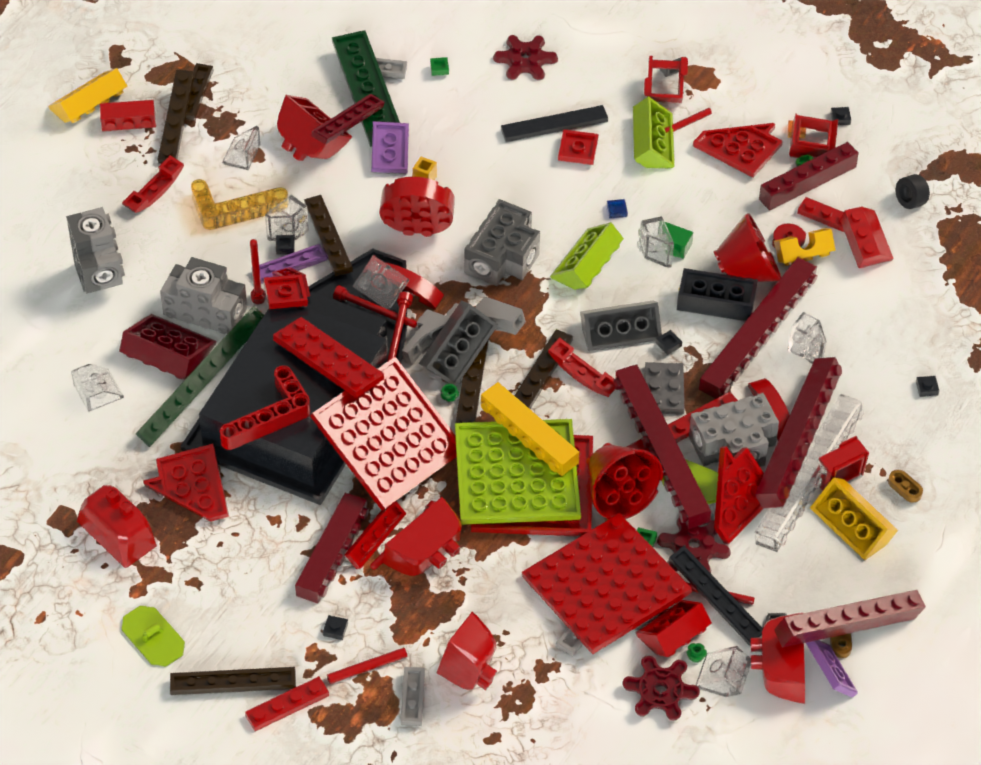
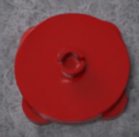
(789, 230)

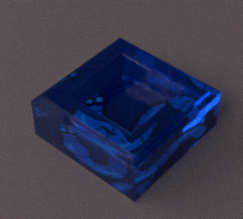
(617, 208)

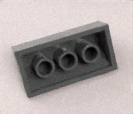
(621, 325)
(458, 343)

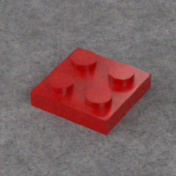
(578, 147)
(285, 291)

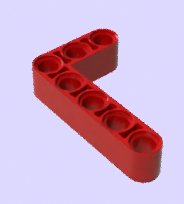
(269, 419)

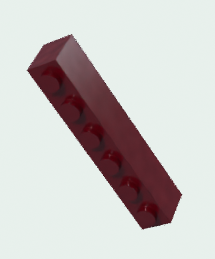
(808, 176)
(331, 548)

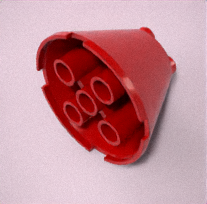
(745, 253)
(623, 480)

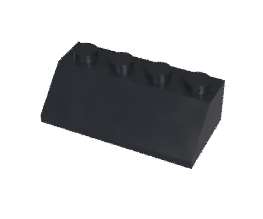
(716, 294)

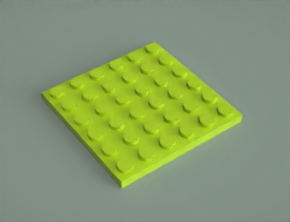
(507, 481)

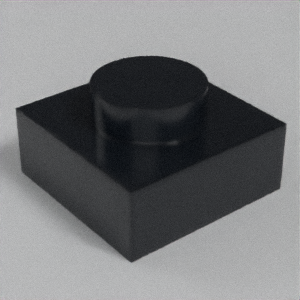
(841, 114)
(285, 244)
(669, 342)
(927, 386)
(335, 627)

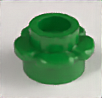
(449, 392)
(696, 656)

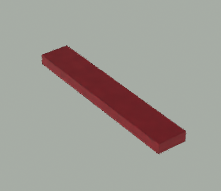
(347, 119)

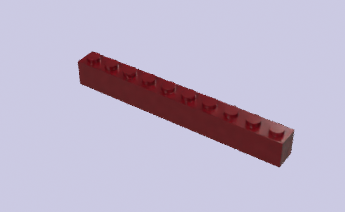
(758, 328)
(798, 433)
(662, 444)

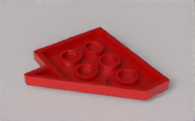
(741, 147)
(192, 482)
(736, 492)

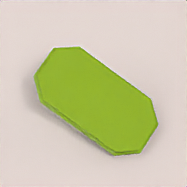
(705, 479)
(153, 636)

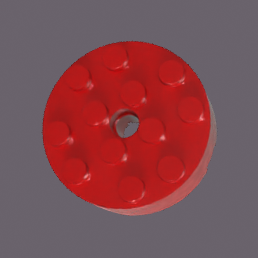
(417, 206)

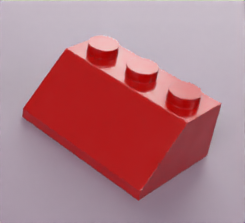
(865, 236)
(674, 627)

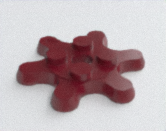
(530, 65)
(704, 535)
(658, 676)

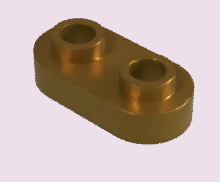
(906, 486)
(841, 652)

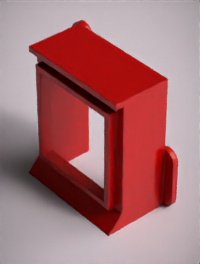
(681, 65)
(800, 148)
(845, 462)

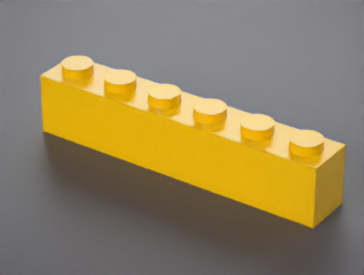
(529, 429)

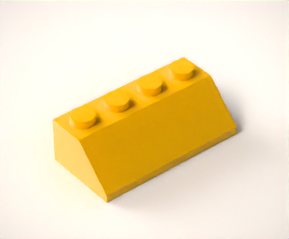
(88, 96)
(853, 518)

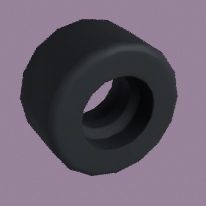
(912, 191)

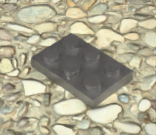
(666, 385)

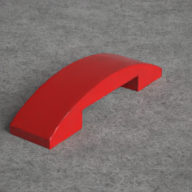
(156, 187)
(417, 285)
(580, 370)
(774, 399)

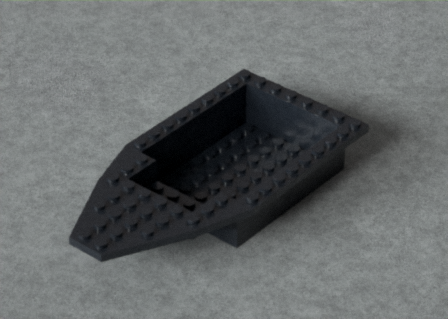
(298, 455)

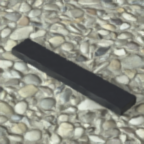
(554, 123)
(716, 594)

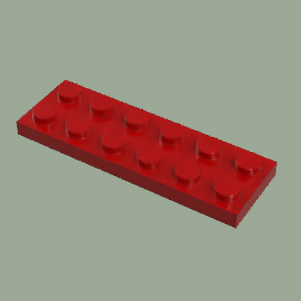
(328, 357)

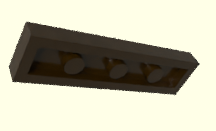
(200, 83)

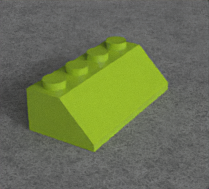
(651, 143)
(588, 256)

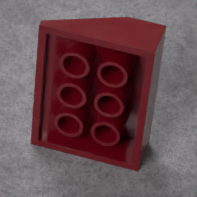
(165, 346)

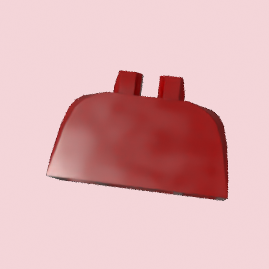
(295, 124)
(116, 525)
(425, 541)
(469, 655)
(781, 666)

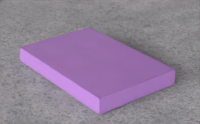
(390, 147)
(832, 668)

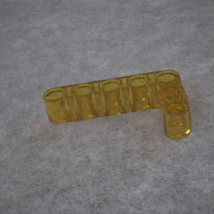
(235, 210)

